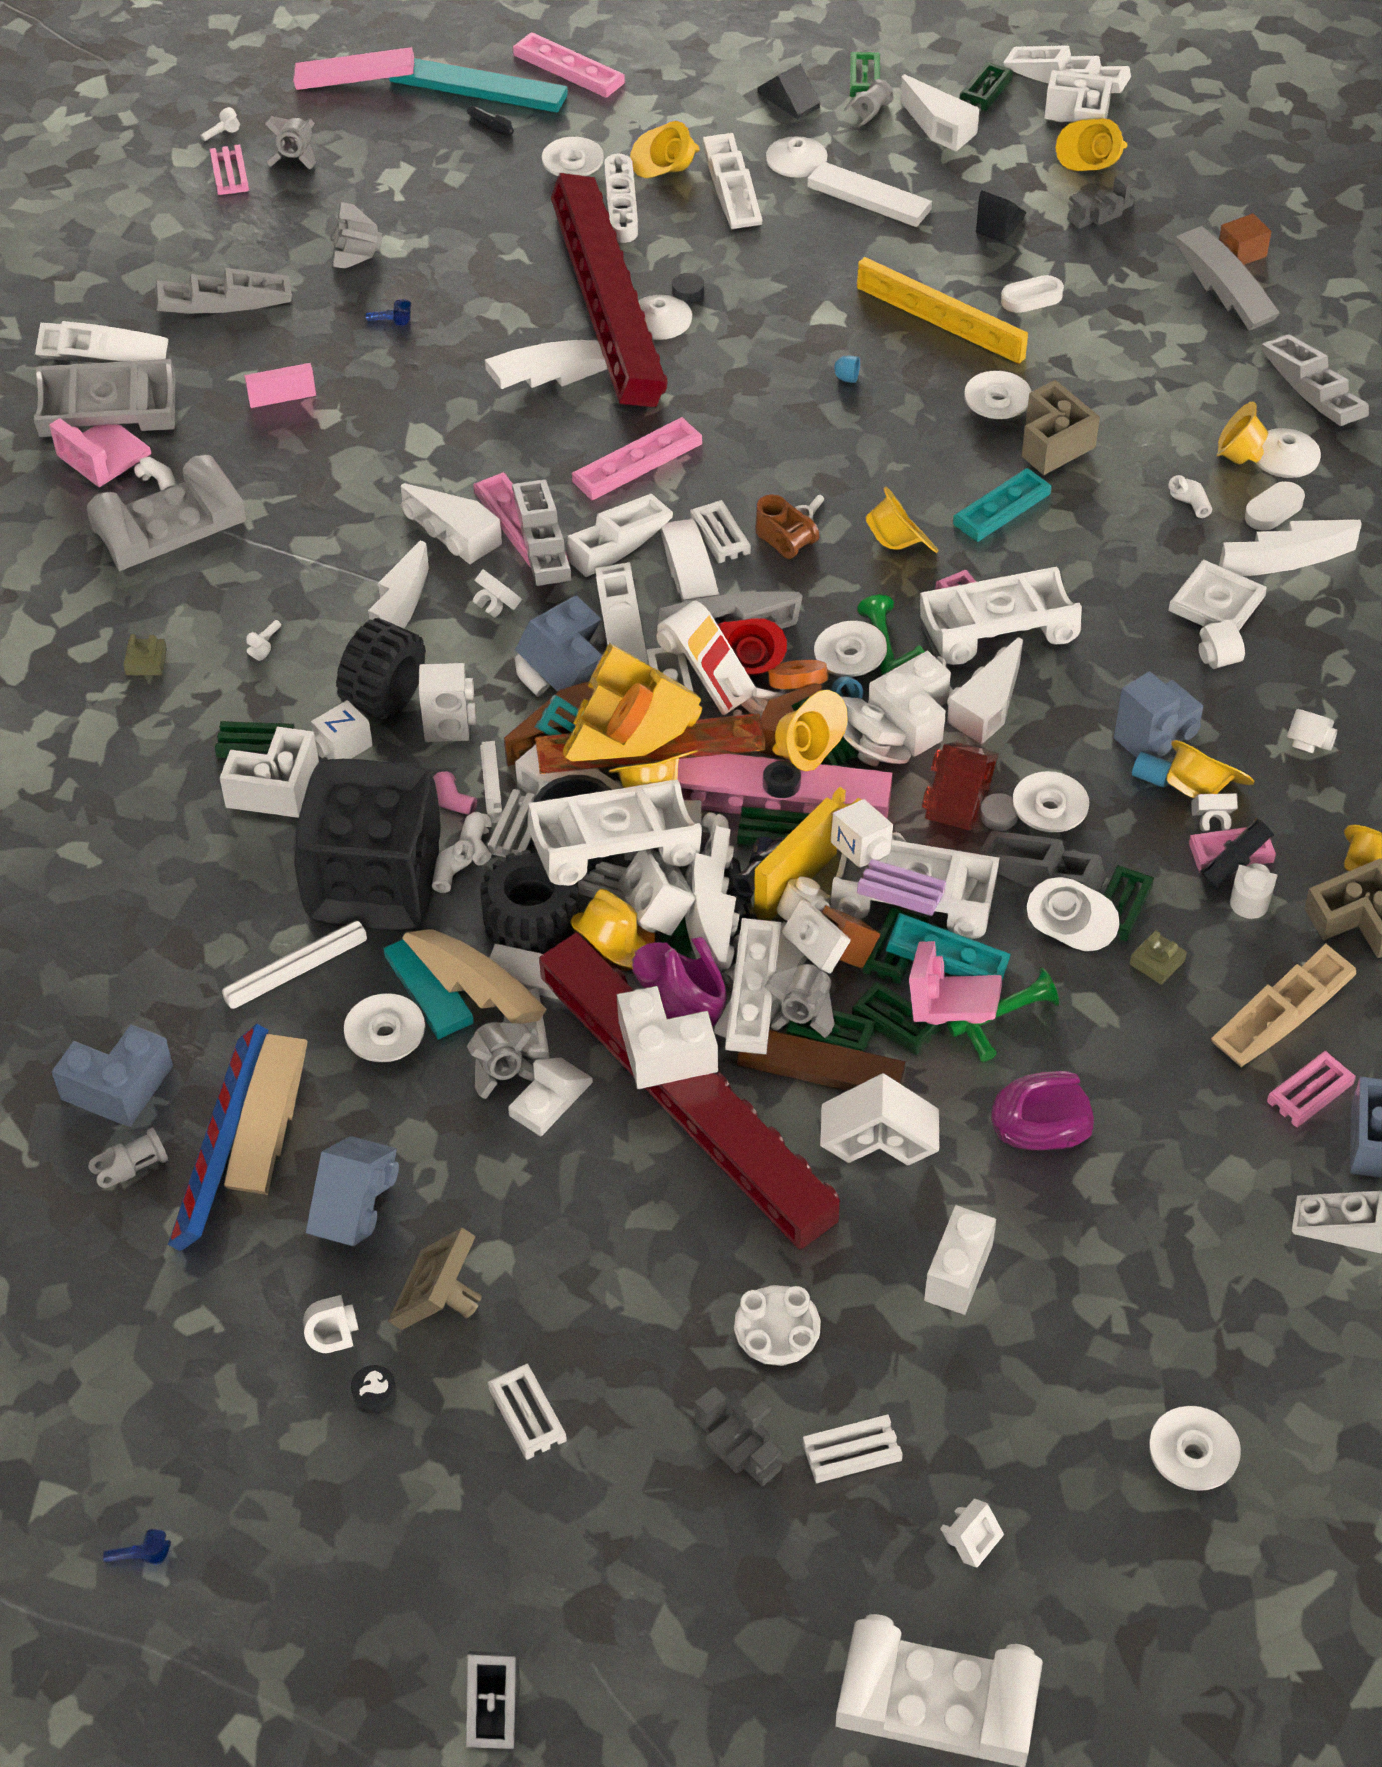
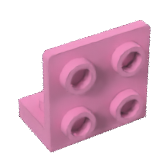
(98, 452)
(950, 998)

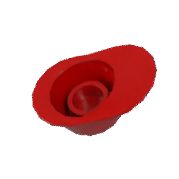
(756, 642)

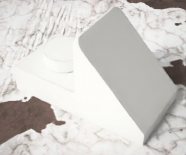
(549, 1095)

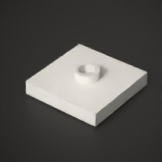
(1217, 596)

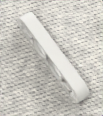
(621, 197)

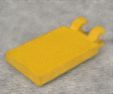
(798, 855)

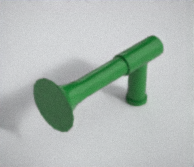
(876, 608)
(1040, 990)

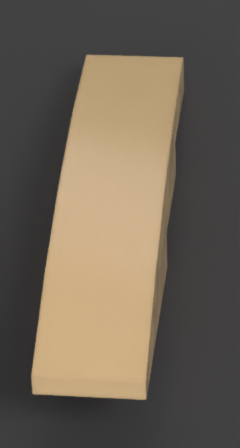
(467, 969)
(1284, 1006)
(265, 1114)

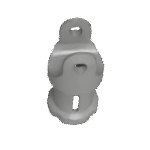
(868, 102)
(123, 1161)

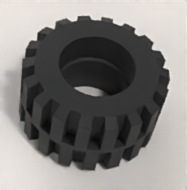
(380, 668)
(521, 926)

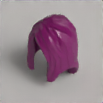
(683, 983)
(1043, 1112)

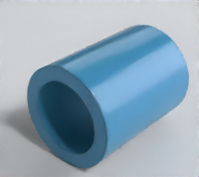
(1151, 769)

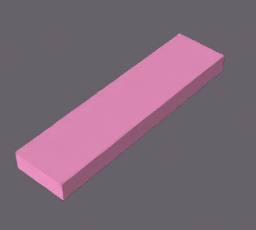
(569, 65)
(354, 68)
(636, 458)
(498, 498)

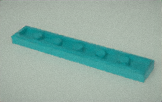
(485, 85)

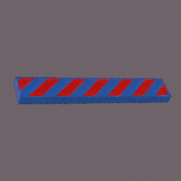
(217, 1140)

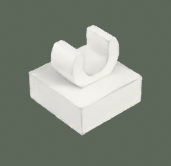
(496, 592)
(1214, 806)
(973, 1532)

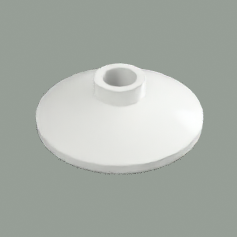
(573, 156)
(795, 156)
(665, 316)
(997, 394)
(1289, 453)
(851, 648)
(873, 753)
(1050, 801)
(380, 1016)
(1197, 1431)

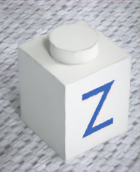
(341, 732)
(861, 833)

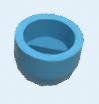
(847, 368)
(851, 686)

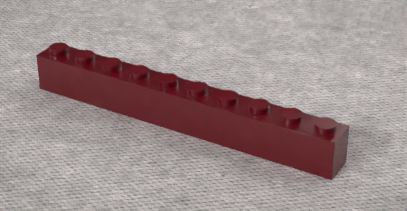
(608, 291)
(701, 1105)

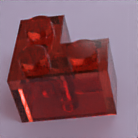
(959, 784)

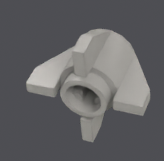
(292, 139)
(356, 237)
(803, 997)
(499, 1054)

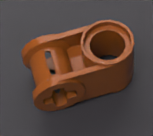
(782, 525)

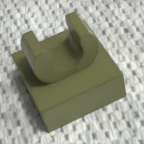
(145, 656)
(1158, 957)

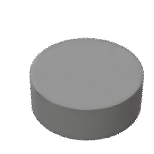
(998, 812)

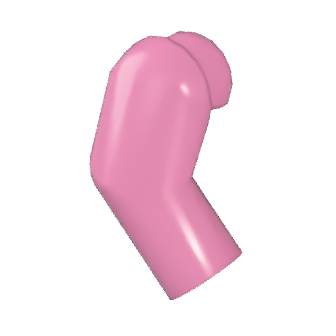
(449, 797)

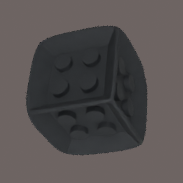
(367, 843)

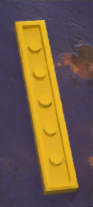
(942, 310)

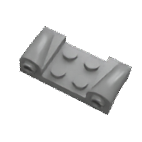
(107, 394)
(168, 518)

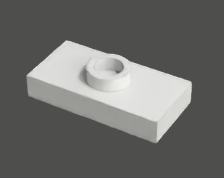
(871, 722)
(816, 936)

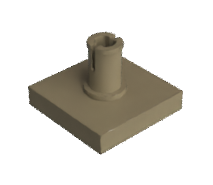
(434, 1282)

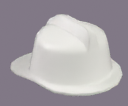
(1073, 914)

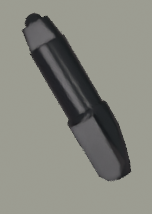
(496, 122)

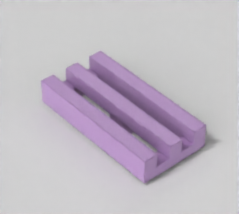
(901, 887)

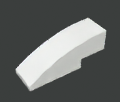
(616, 533)

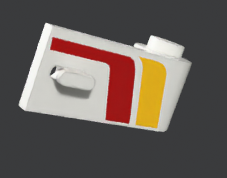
(708, 651)

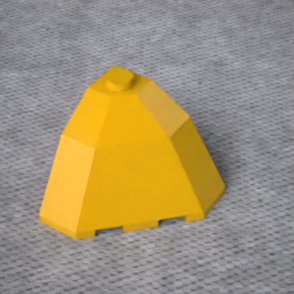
(666, 718)

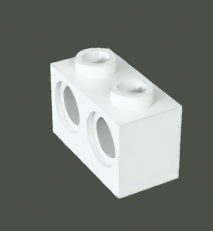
(445, 702)
(656, 892)

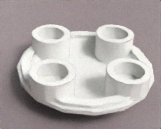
(777, 1324)

